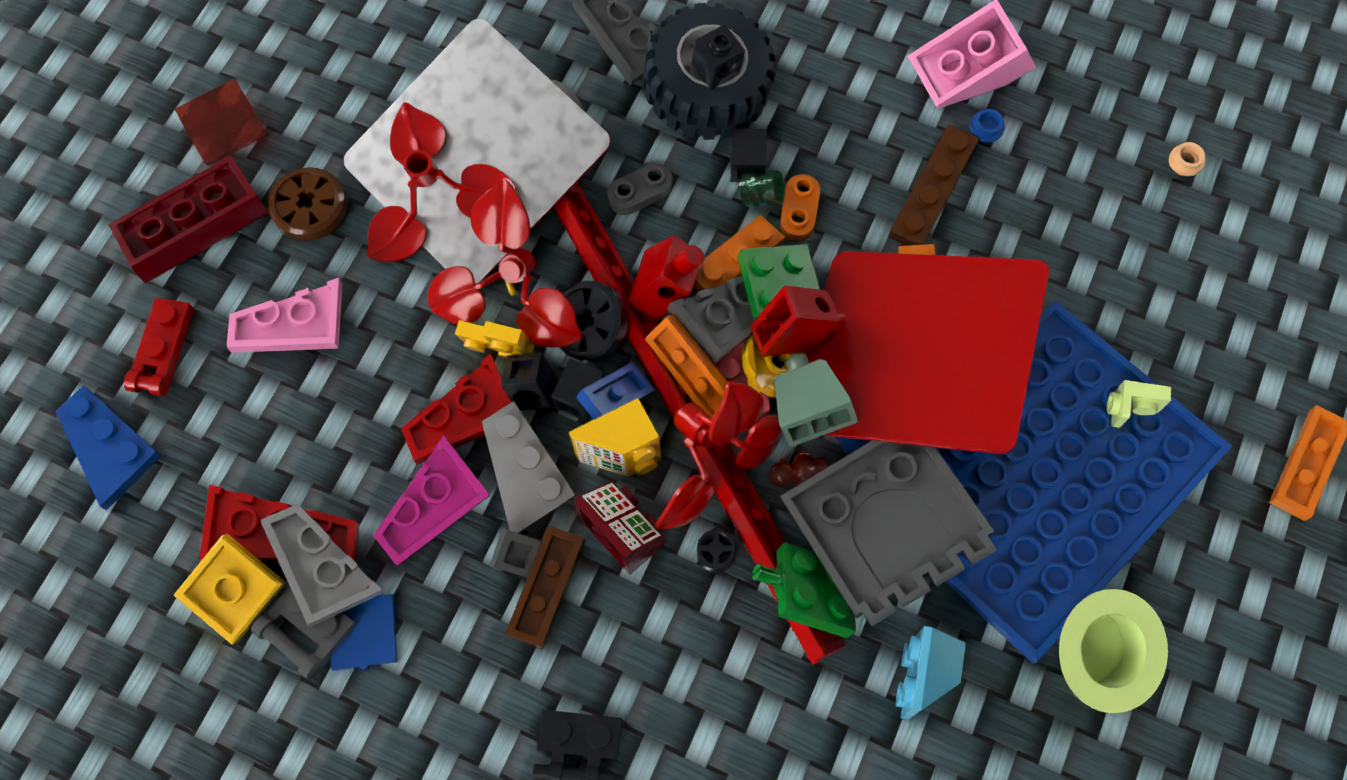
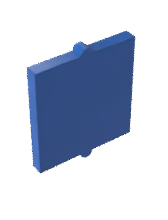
(372, 639)

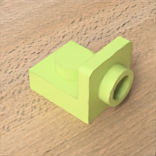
(1138, 396)

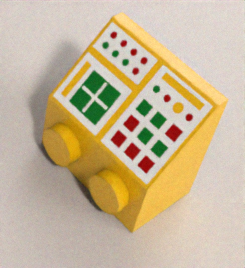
(619, 441)

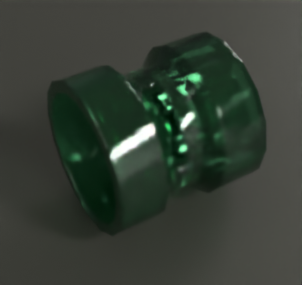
(762, 188)

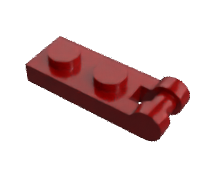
(159, 347)

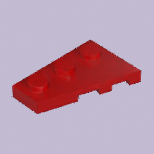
(458, 412)

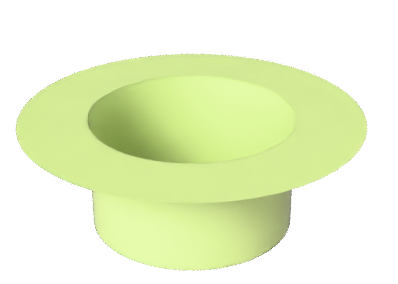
(1113, 651)

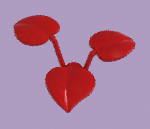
(413, 141)
(503, 220)
(736, 415)

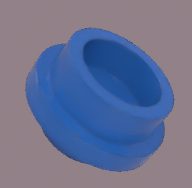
(987, 125)

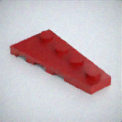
(241, 515)

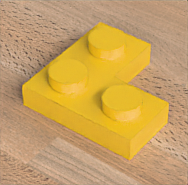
(494, 336)

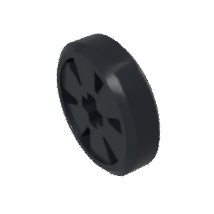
(610, 320)

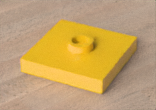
(229, 588)

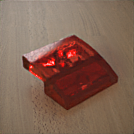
(221, 122)

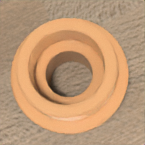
(1191, 152)

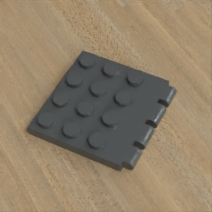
(887, 523)

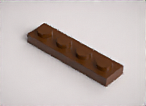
(934, 187)

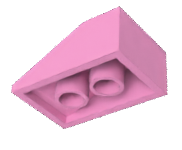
(972, 57)

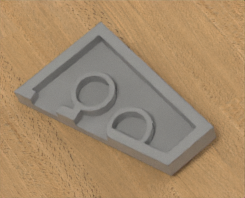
(523, 469)
(316, 568)

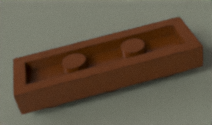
(545, 587)

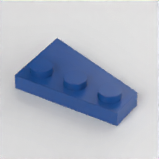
(105, 446)

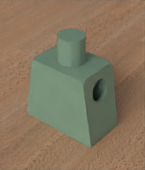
(811, 400)

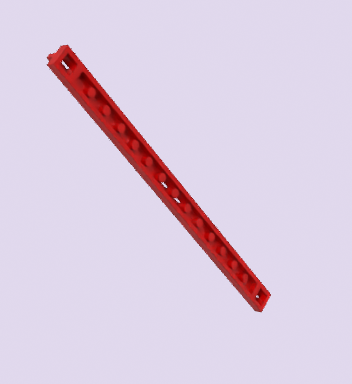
(727, 478)

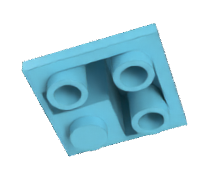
(933, 669)

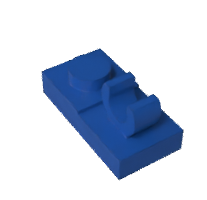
(615, 391)

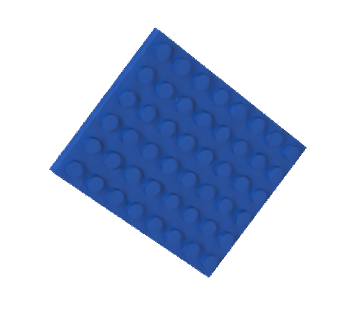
(1074, 488)

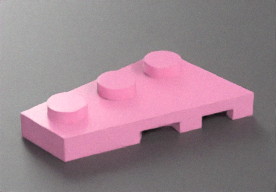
(294, 323)

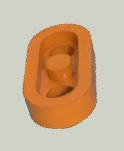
(800, 205)

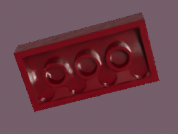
(187, 219)

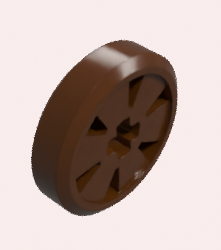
(290, 214)

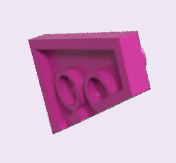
(431, 503)

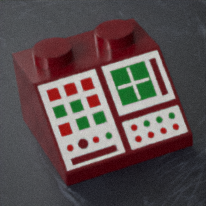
(619, 524)

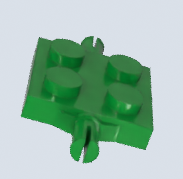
(807, 591)

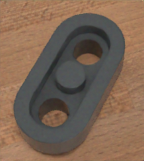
(642, 189)

